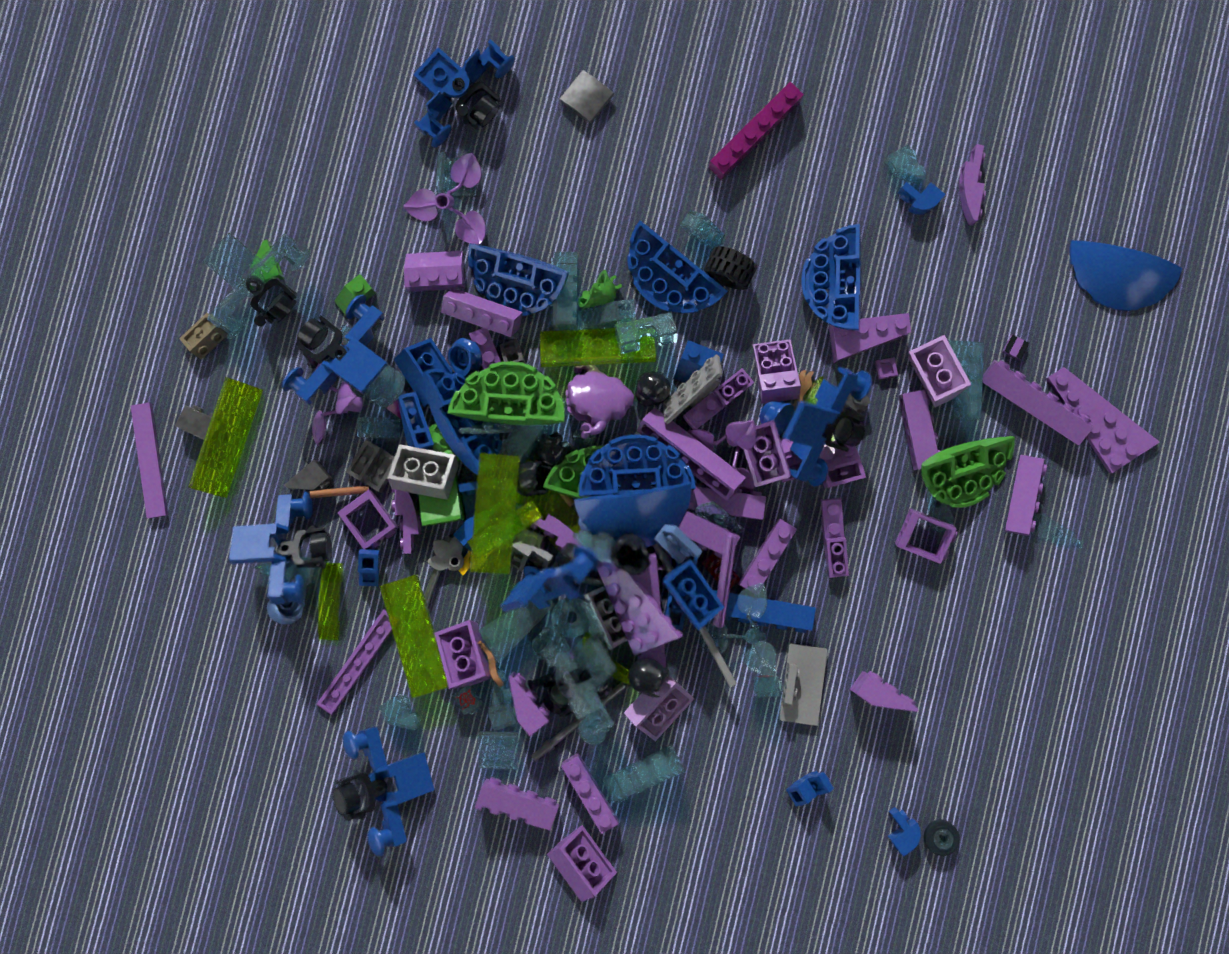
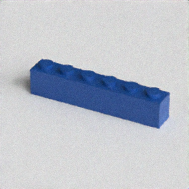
(776, 612)

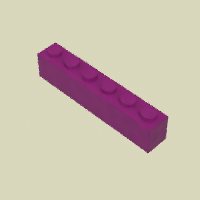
(755, 131)

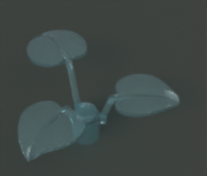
(762, 656)

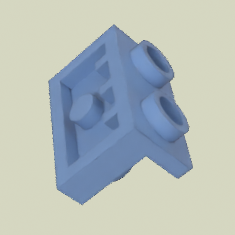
(676, 543)

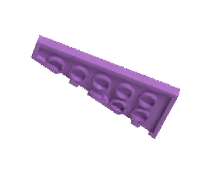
(1114, 435)
(636, 610)

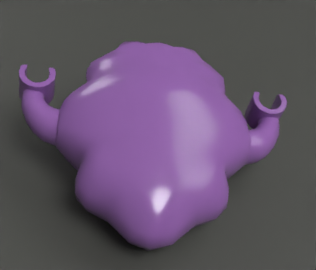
(596, 399)

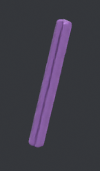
(725, 577)

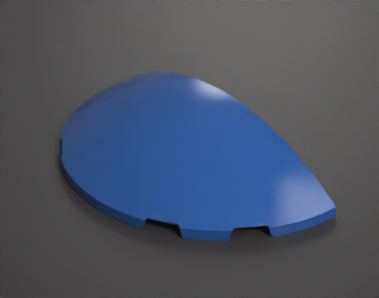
(668, 276)
(1122, 276)
(834, 278)
(515, 279)
(439, 391)
(633, 465)
(635, 512)

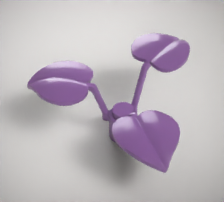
(424, 202)
(345, 402)
(738, 434)

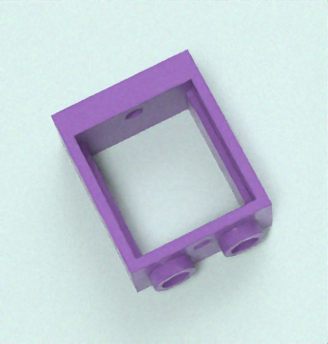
(358, 503)
(908, 527)

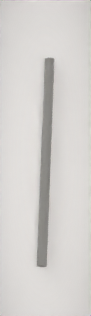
(703, 631)

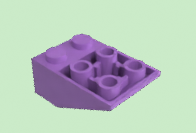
(776, 371)
(842, 465)
(872, 690)
(528, 709)

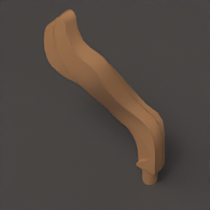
(806, 383)
(492, 665)

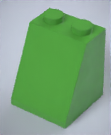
(441, 511)

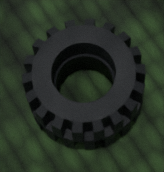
(730, 268)

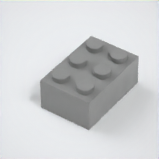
(423, 472)

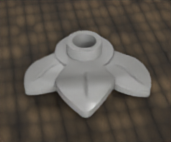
(444, 553)

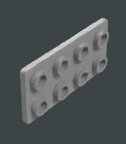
(694, 390)
(803, 684)

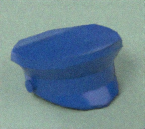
(465, 356)
(779, 412)

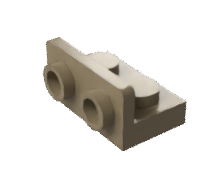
(202, 337)

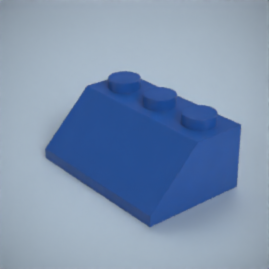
(417, 359)
(693, 594)

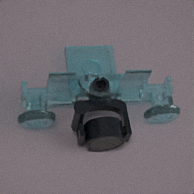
(231, 260)
(564, 691)

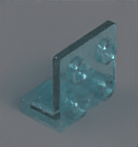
(444, 180)

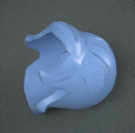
(285, 613)

